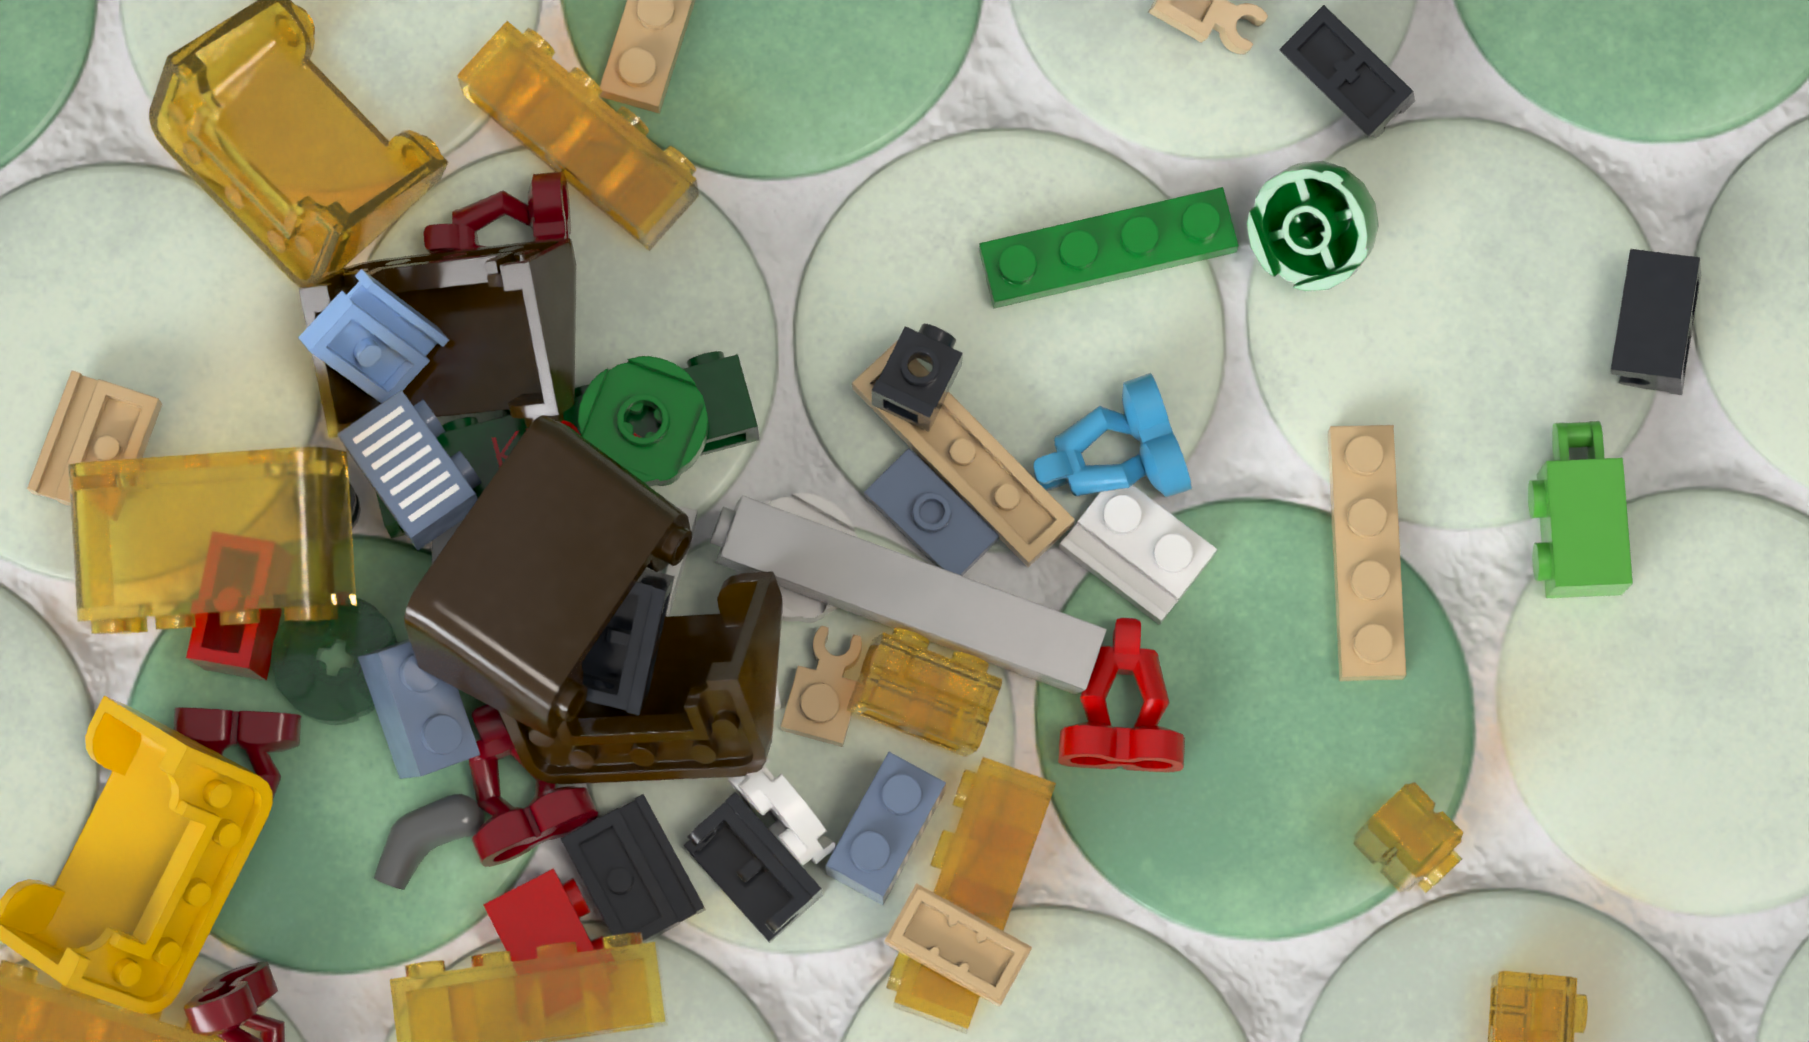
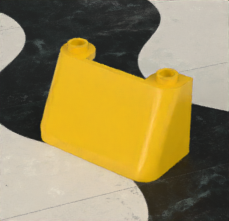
(144, 867)

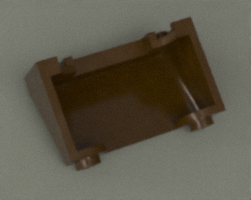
(505, 323)
(540, 575)
(704, 707)

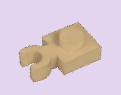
(1201, 16)
(822, 695)

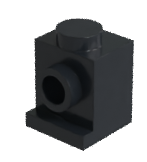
(915, 397)

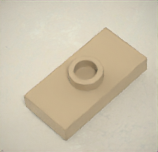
(958, 945)

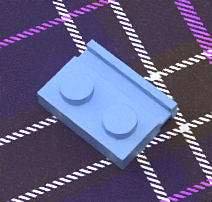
(373, 338)

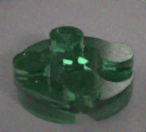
(303, 675)

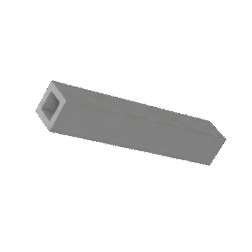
(908, 594)

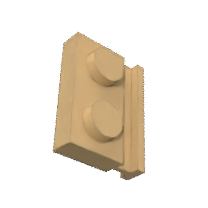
(92, 425)

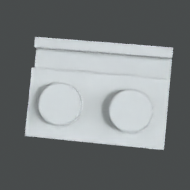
(1138, 550)

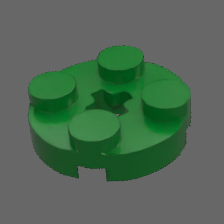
(678, 408)

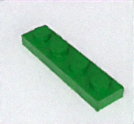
(1108, 247)

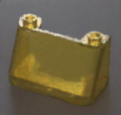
(285, 143)

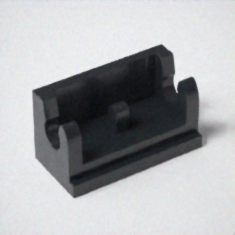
(1348, 72)
(1656, 320)
(625, 654)
(752, 867)

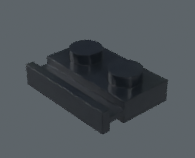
(633, 872)

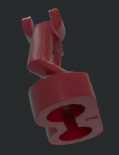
(546, 214)
(251, 730)
(518, 829)
(233, 1002)

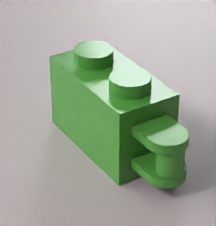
(1581, 517)

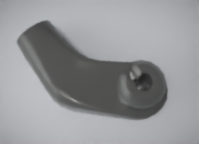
(423, 831)

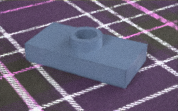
(931, 514)

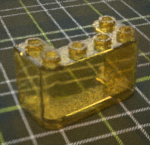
(212, 538)

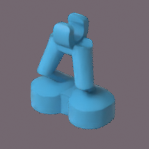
(1144, 420)

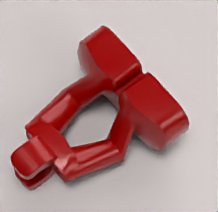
(1136, 748)

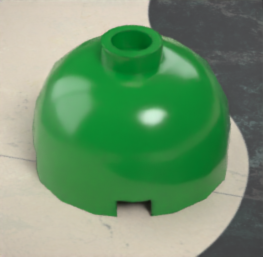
(1313, 225)

